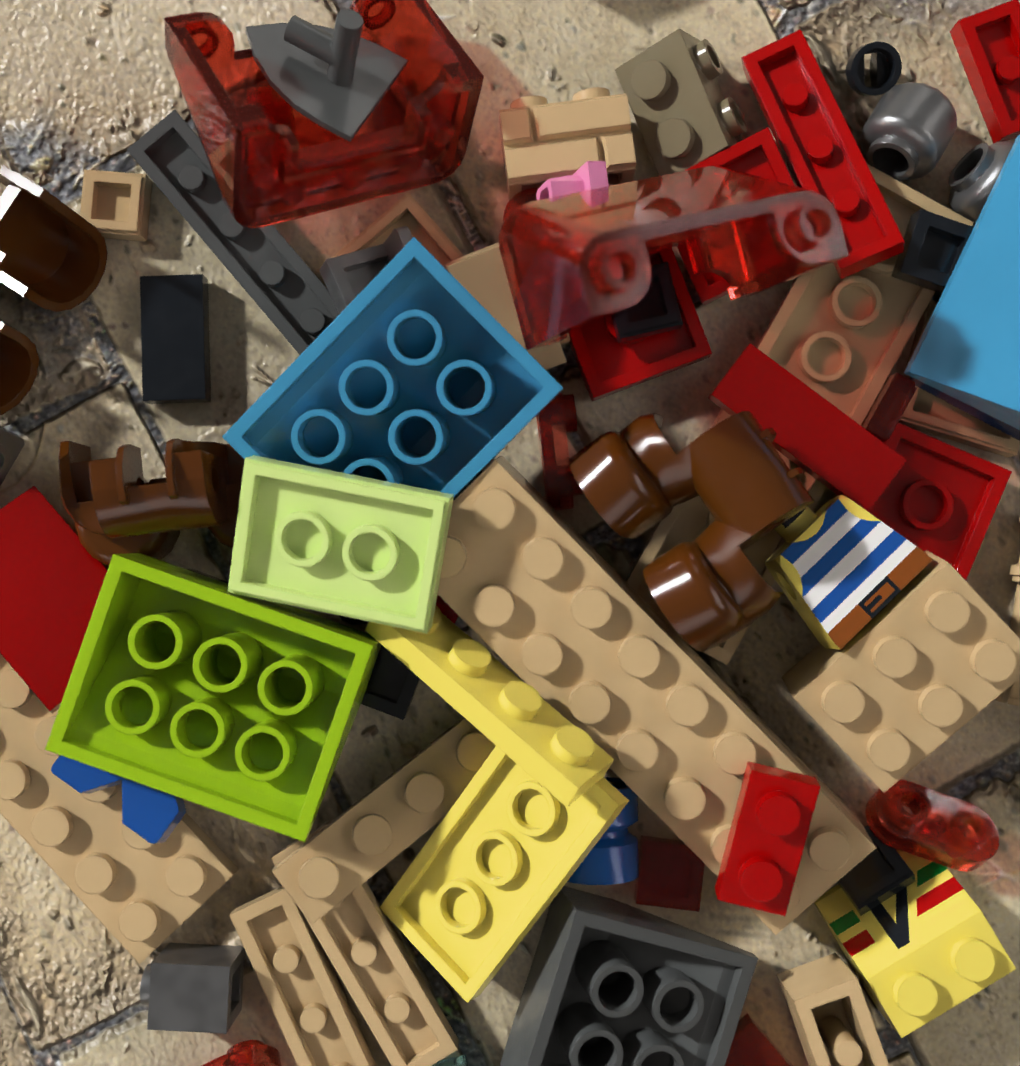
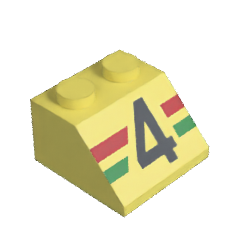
(918, 947)

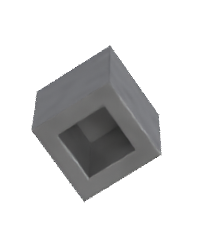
(194, 988)

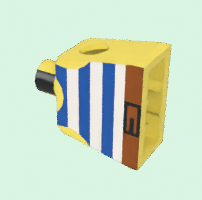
(842, 568)

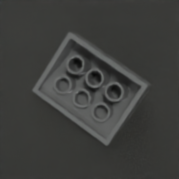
(626, 990)

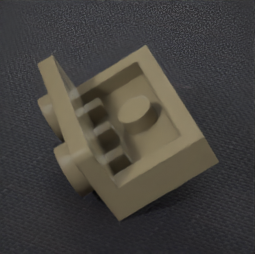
(680, 102)

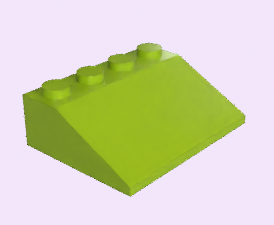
(213, 694)

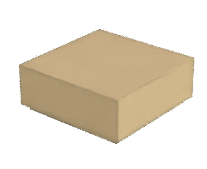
(117, 203)

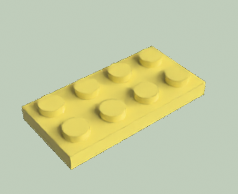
(494, 869)

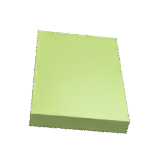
(339, 543)

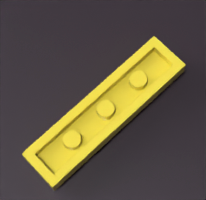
(499, 706)

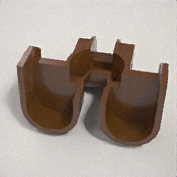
(48, 259)
(125, 515)
(705, 583)

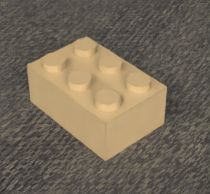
(909, 674)

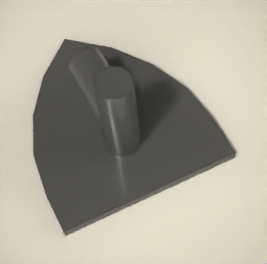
(325, 70)

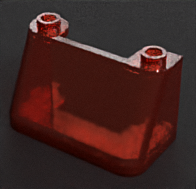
(287, 167)
(589, 248)

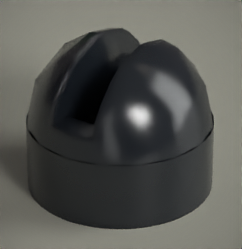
(884, 69)

